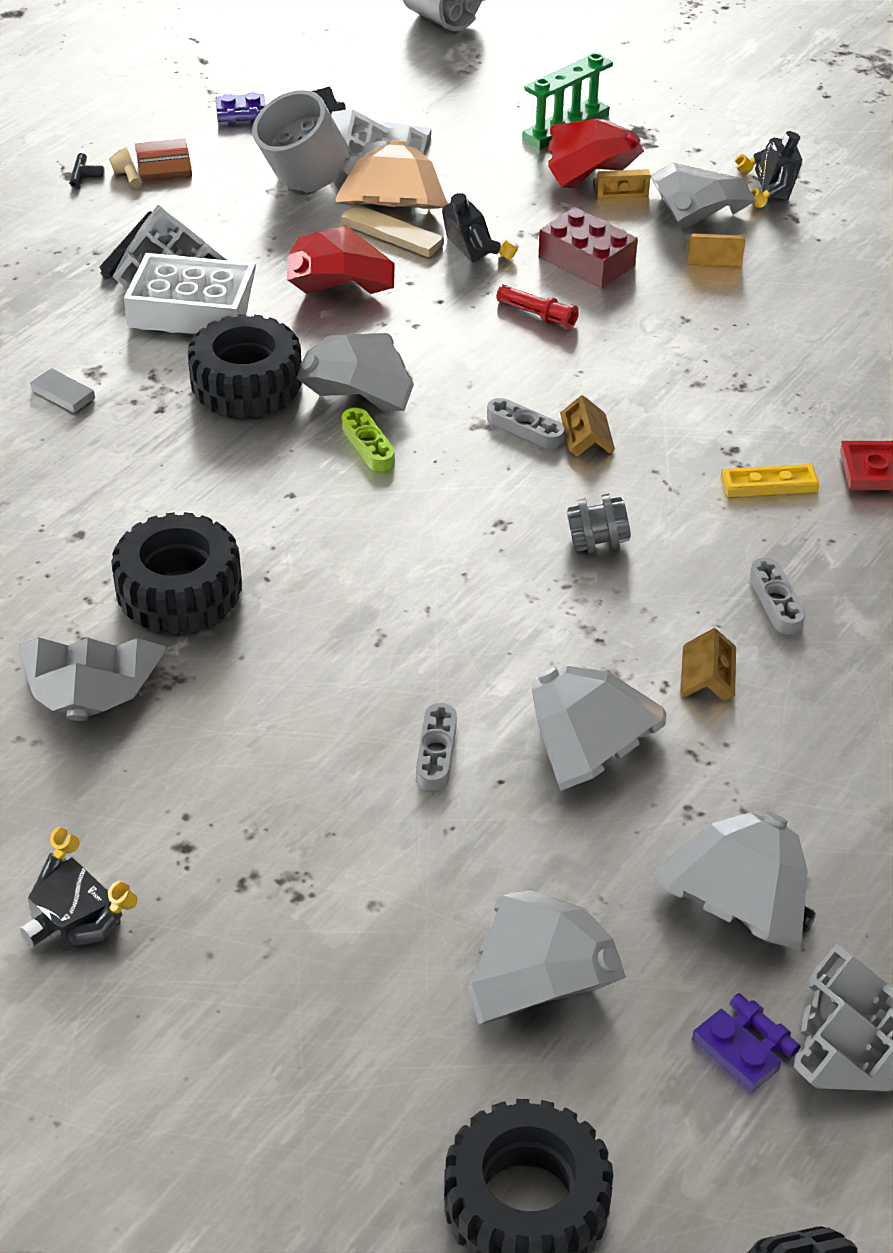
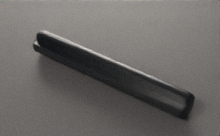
(111, 263)

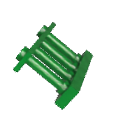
(555, 84)

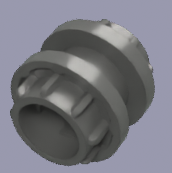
(599, 524)

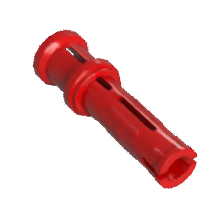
(547, 309)

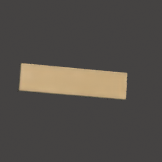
(392, 230)

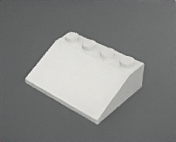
(186, 292)

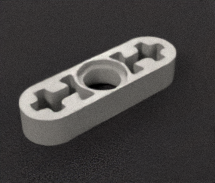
(542, 432)
(775, 608)
(440, 758)

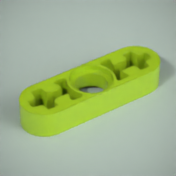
(367, 449)

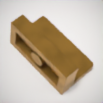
(622, 184)
(715, 250)
(585, 425)
(710, 663)

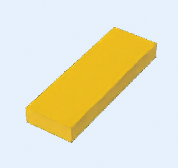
(769, 480)

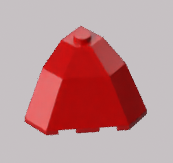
(588, 146)
(337, 258)

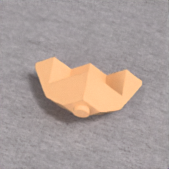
(393, 178)

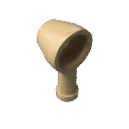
(123, 164)

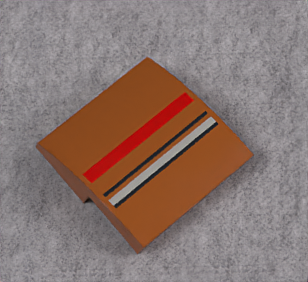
(163, 159)

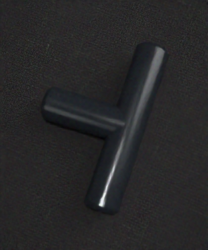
(81, 169)

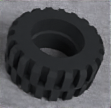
(245, 365)
(179, 600)
(538, 1138)

